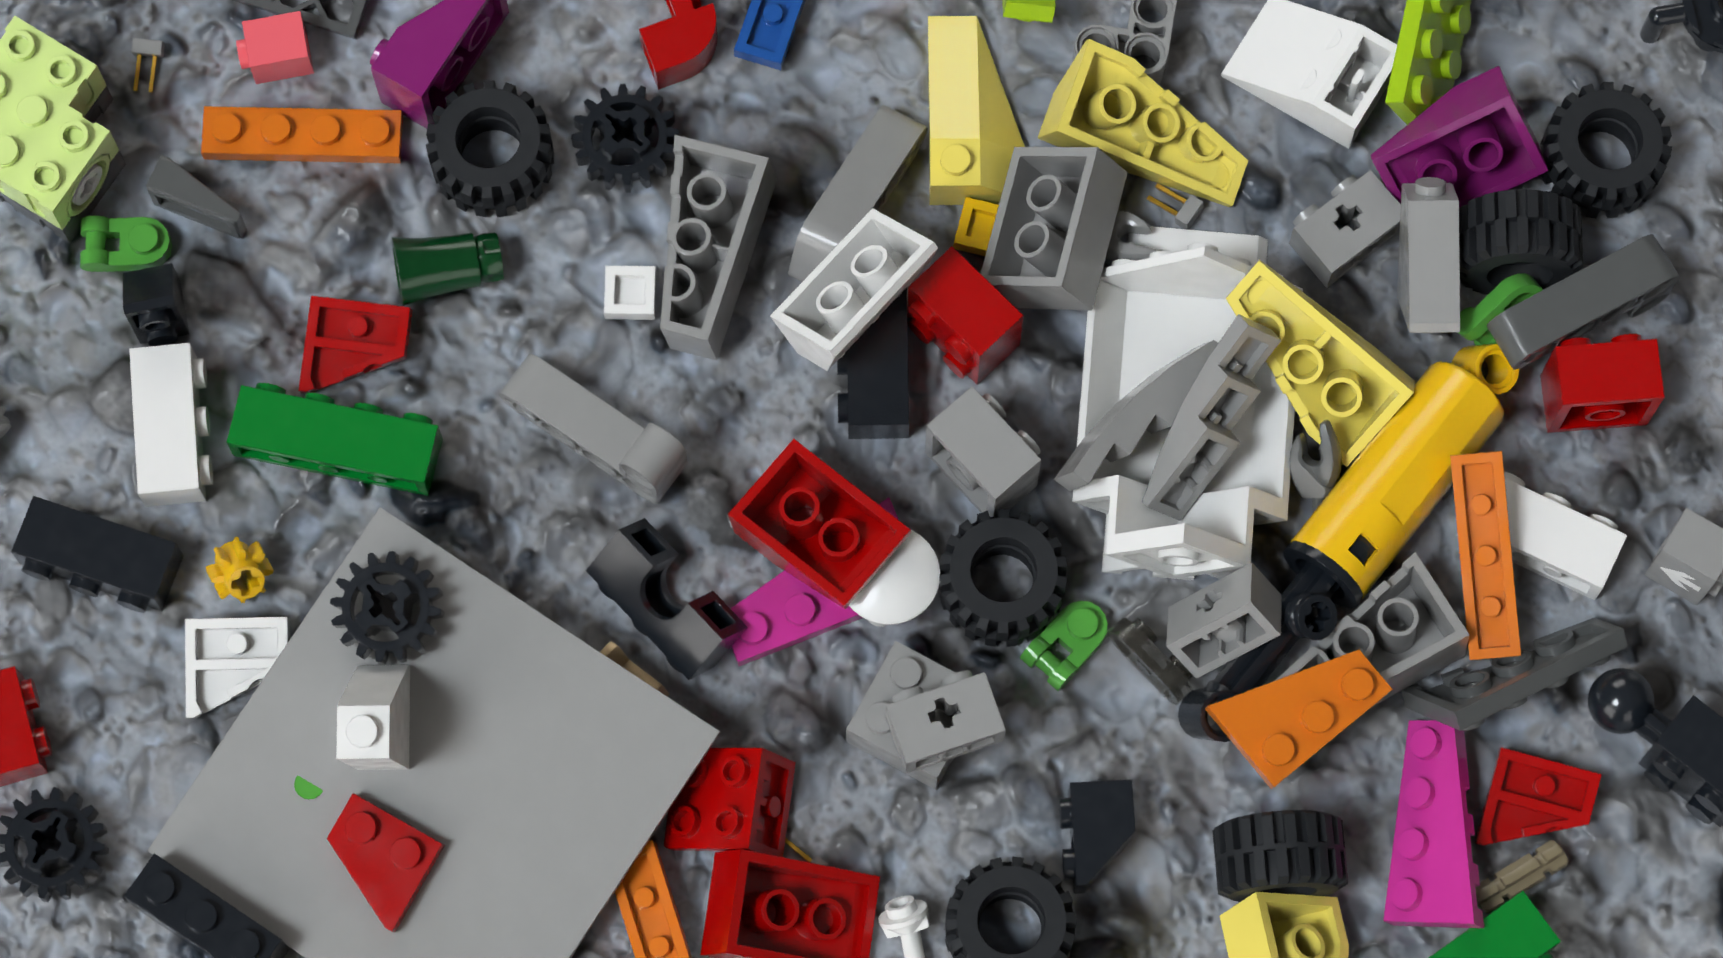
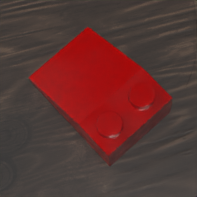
(817, 525)
(787, 909)

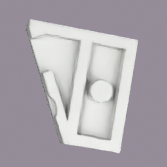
(229, 658)

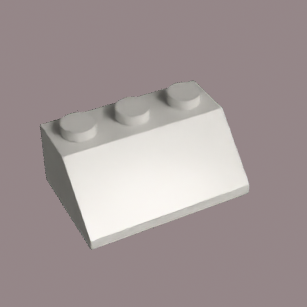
(852, 287)

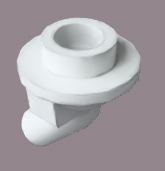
(906, 918)

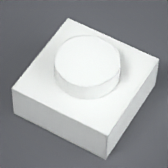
(630, 292)

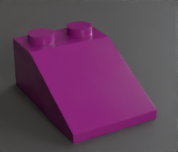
(434, 55)
(1467, 139)

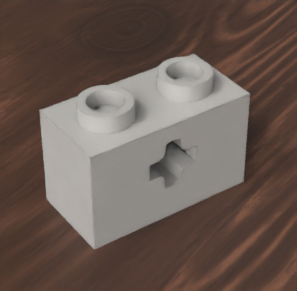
(1334, 251)
(1224, 620)
(928, 742)

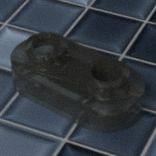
(1137, 645)

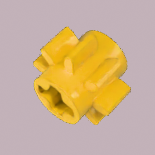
(239, 570)

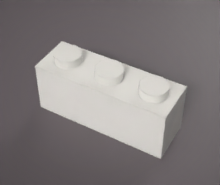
(169, 424)
(1559, 540)

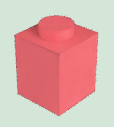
(275, 47)

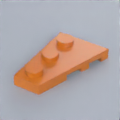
(1299, 714)

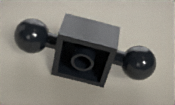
(1683, 752)

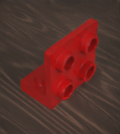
(733, 803)

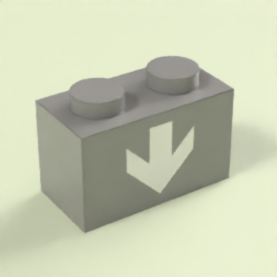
(1690, 558)

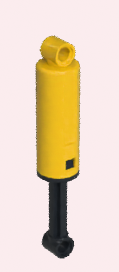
(1374, 508)

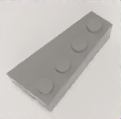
(711, 236)
(1400, 629)

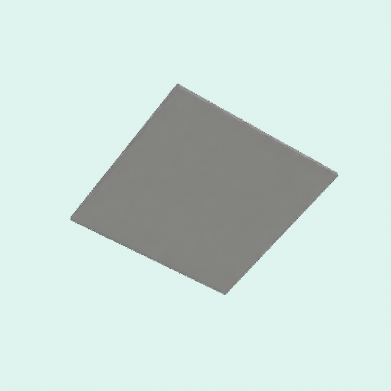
(522, 761)

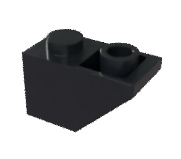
(155, 305)
(1099, 826)

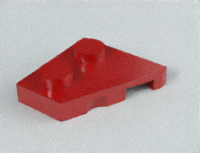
(351, 340)
(1534, 797)
(383, 857)

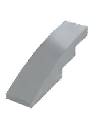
(1147, 407)
(1202, 429)

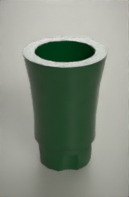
(445, 264)

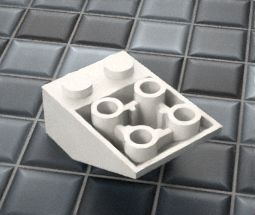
(1314, 67)

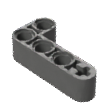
(1622, 282)

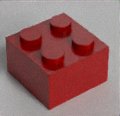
(963, 316)
(1602, 384)

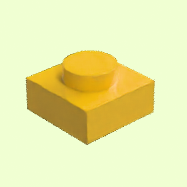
(975, 226)

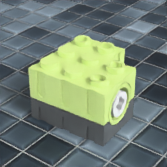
(51, 148)

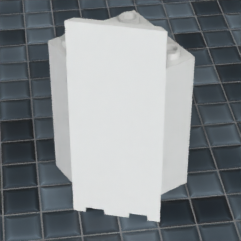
(1138, 324)

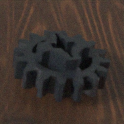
(612, 120)
(405, 595)
(59, 825)

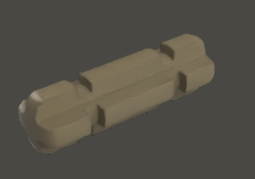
(1520, 876)

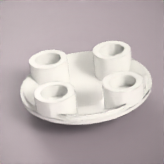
(901, 586)

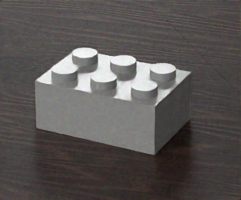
(1054, 227)

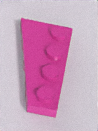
(787, 614)
(1432, 852)

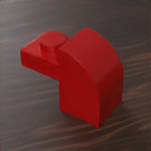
(680, 44)

